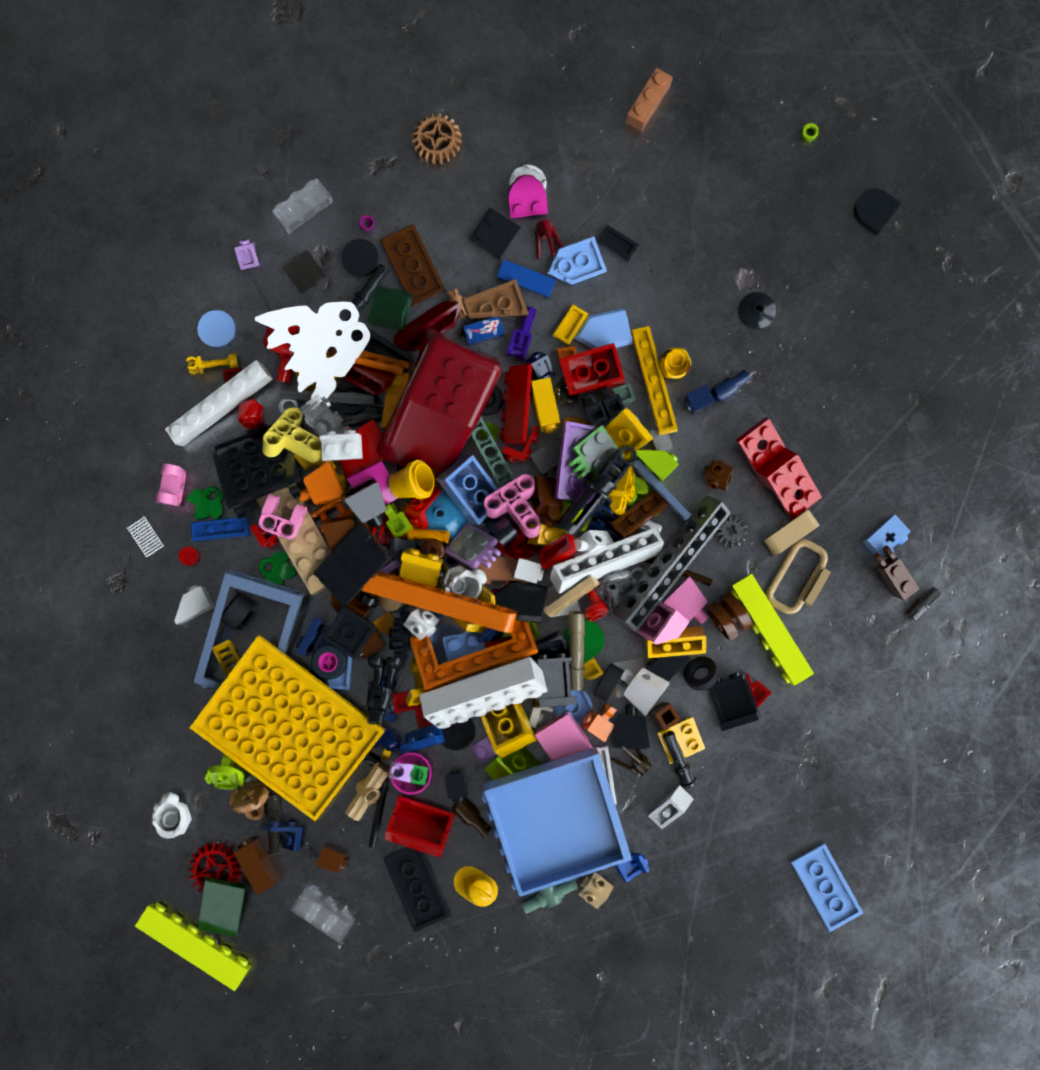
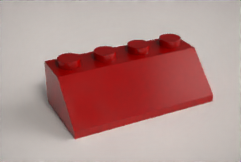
(517, 405)

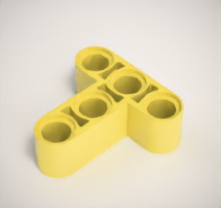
(288, 434)

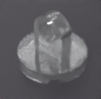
(622, 577)

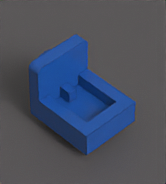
(632, 868)

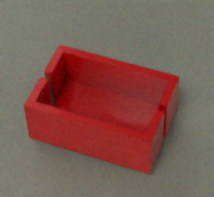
(419, 826)

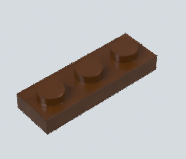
(639, 514)

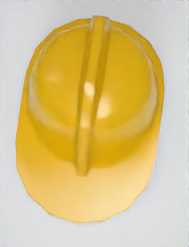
(475, 886)

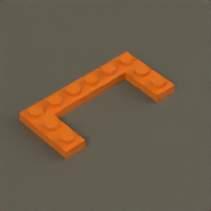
(437, 675)

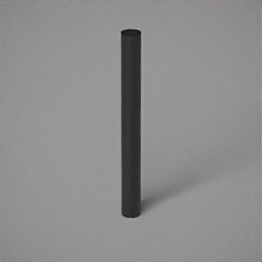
(378, 814)

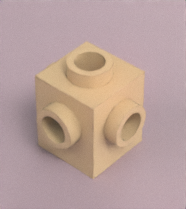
(595, 890)

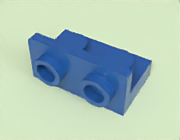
(422, 739)

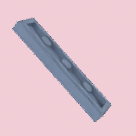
(657, 486)

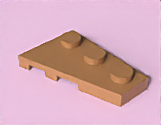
(497, 302)

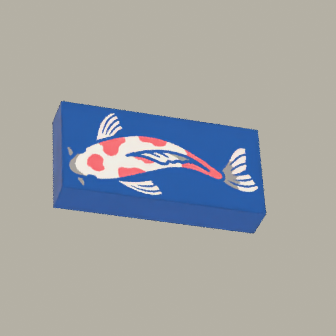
(484, 330)

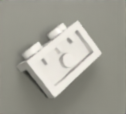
(341, 446)

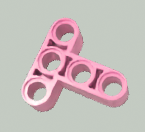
(511, 505)

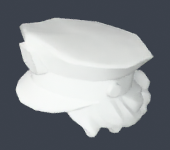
(465, 581)
(170, 816)

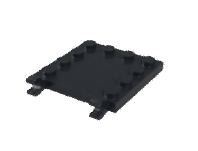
(248, 472)

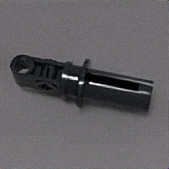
(602, 485)

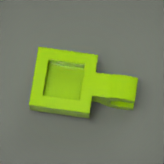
(397, 521)

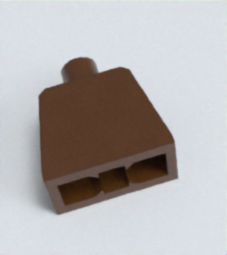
(338, 529)

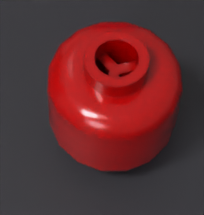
(250, 413)

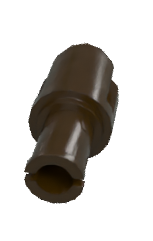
(470, 816)

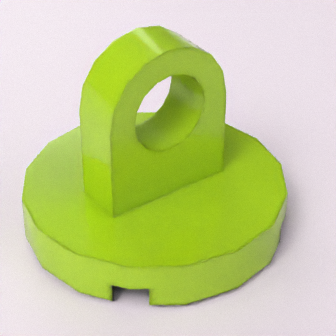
(224, 776)

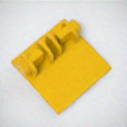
(687, 737)

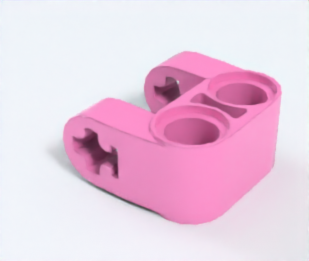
(171, 485)
(279, 523)

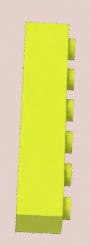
(772, 631)
(193, 946)

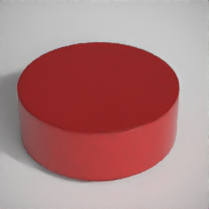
(188, 556)

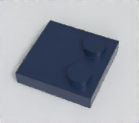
(306, 643)

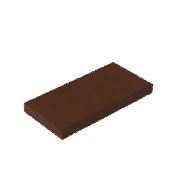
(413, 264)

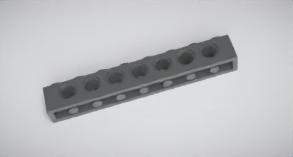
(671, 563)

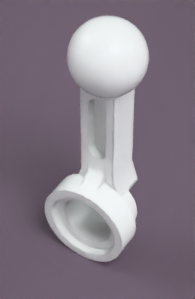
(317, 430)

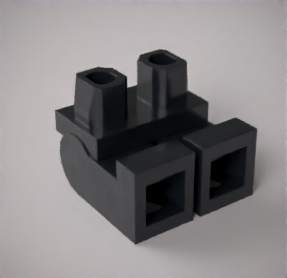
(603, 410)

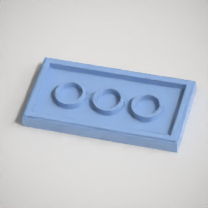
(826, 887)

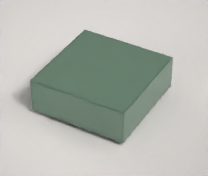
(626, 393)

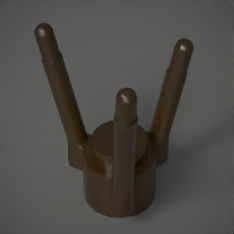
(639, 763)

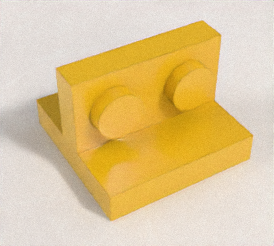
(627, 430)

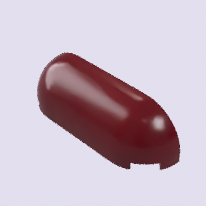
(440, 317)
(370, 379)

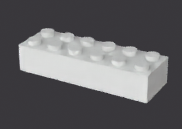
(483, 693)

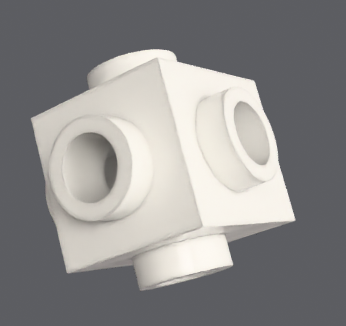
(421, 623)

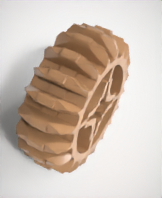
(422, 134)

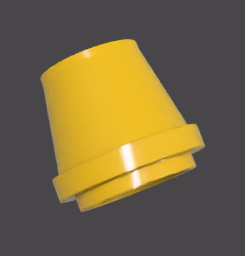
(412, 481)

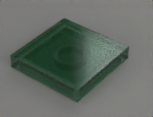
(390, 308)

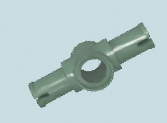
(549, 896)

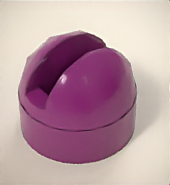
(370, 225)

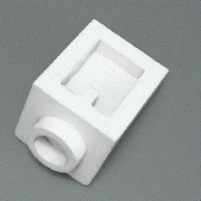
(536, 716)

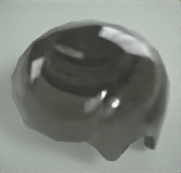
(562, 394)

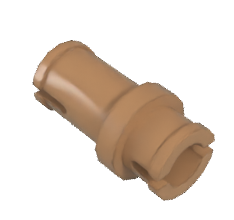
(454, 296)

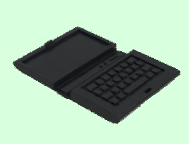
(352, 564)

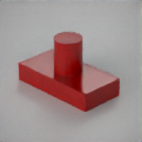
(557, 551)

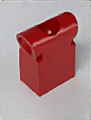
(370, 438)

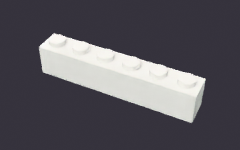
(219, 403)
(606, 559)

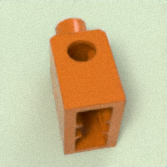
(322, 485)

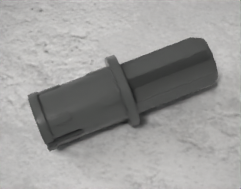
(924, 603)

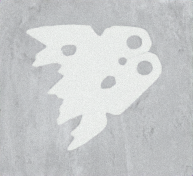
(313, 341)

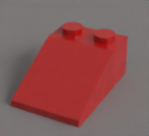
(592, 370)

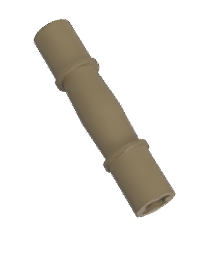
(576, 649)

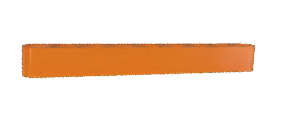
(442, 601)

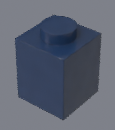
(698, 400)

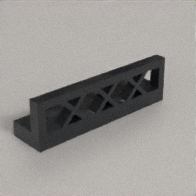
(382, 346)

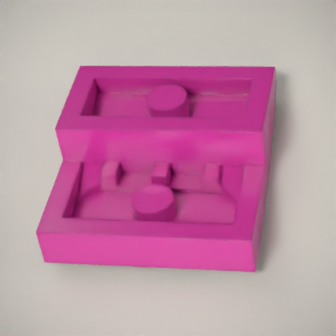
(381, 475)

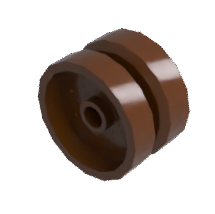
(729, 616)

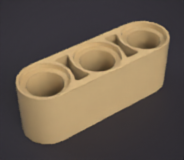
(791, 533)

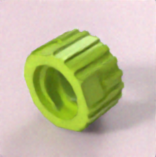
(814, 127)

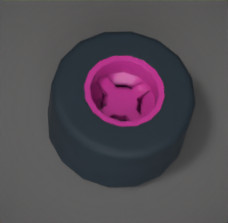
(329, 662)

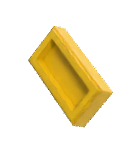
(570, 325)

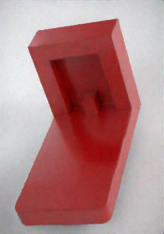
(512, 455)
(416, 510)

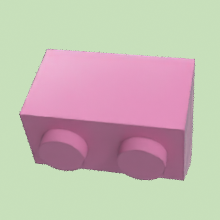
(663, 624)

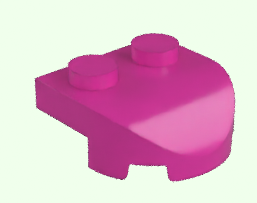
(527, 197)

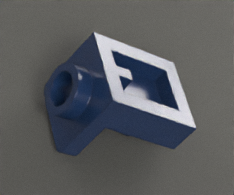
(541, 365)

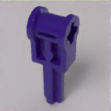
(522, 338)

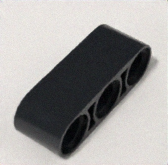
(501, 529)

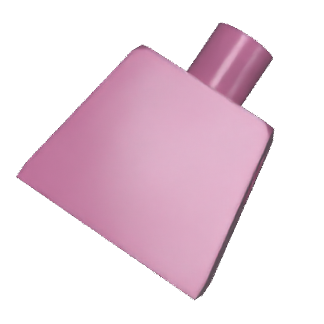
(688, 601)

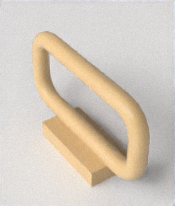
(813, 585)

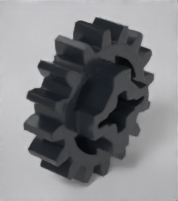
(399, 638)

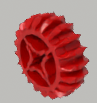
(212, 861)

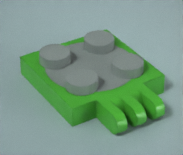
(593, 452)

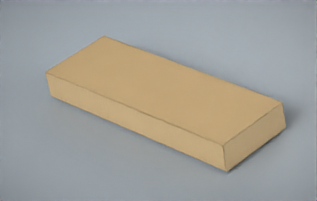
(571, 596)

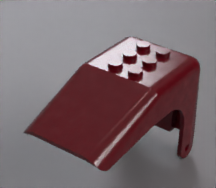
(439, 403)

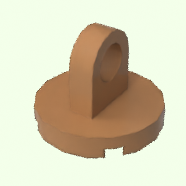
(249, 798)

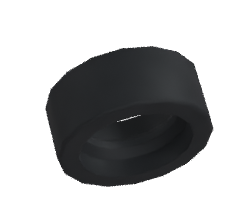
(608, 682)

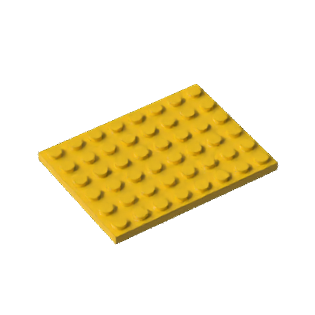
(287, 728)

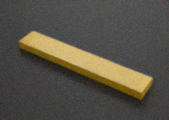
(654, 380)

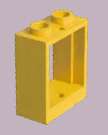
(545, 405)

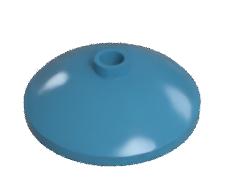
(451, 520)

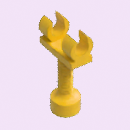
(199, 365)

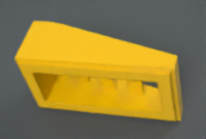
(220, 657)

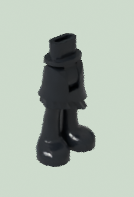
(380, 696)

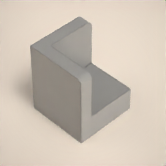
(660, 442)

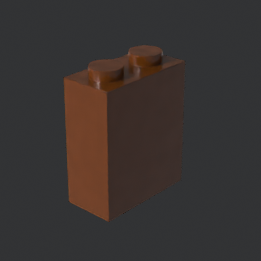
(256, 865)

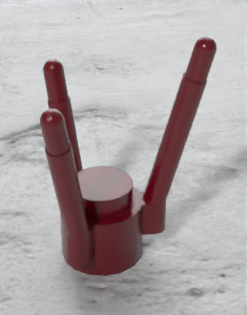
(545, 231)
(520, 538)

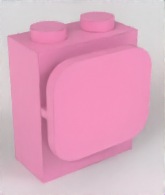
(562, 737)

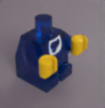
(389, 743)

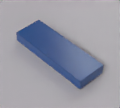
(526, 278)
(219, 529)

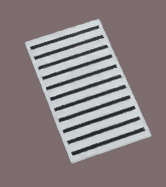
(145, 536)

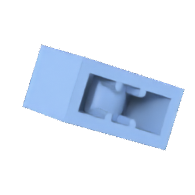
(894, 528)

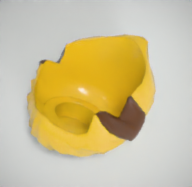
(675, 363)

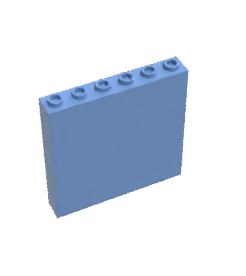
(556, 822)

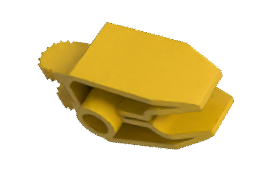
(624, 492)

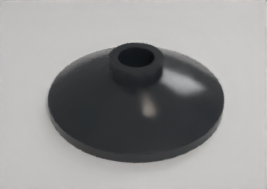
(753, 318)

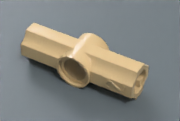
(367, 791)

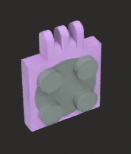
(473, 547)

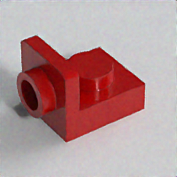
(261, 536)

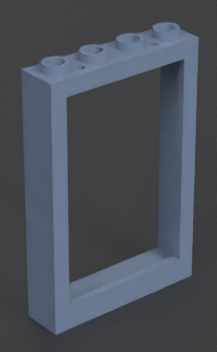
(256, 586)

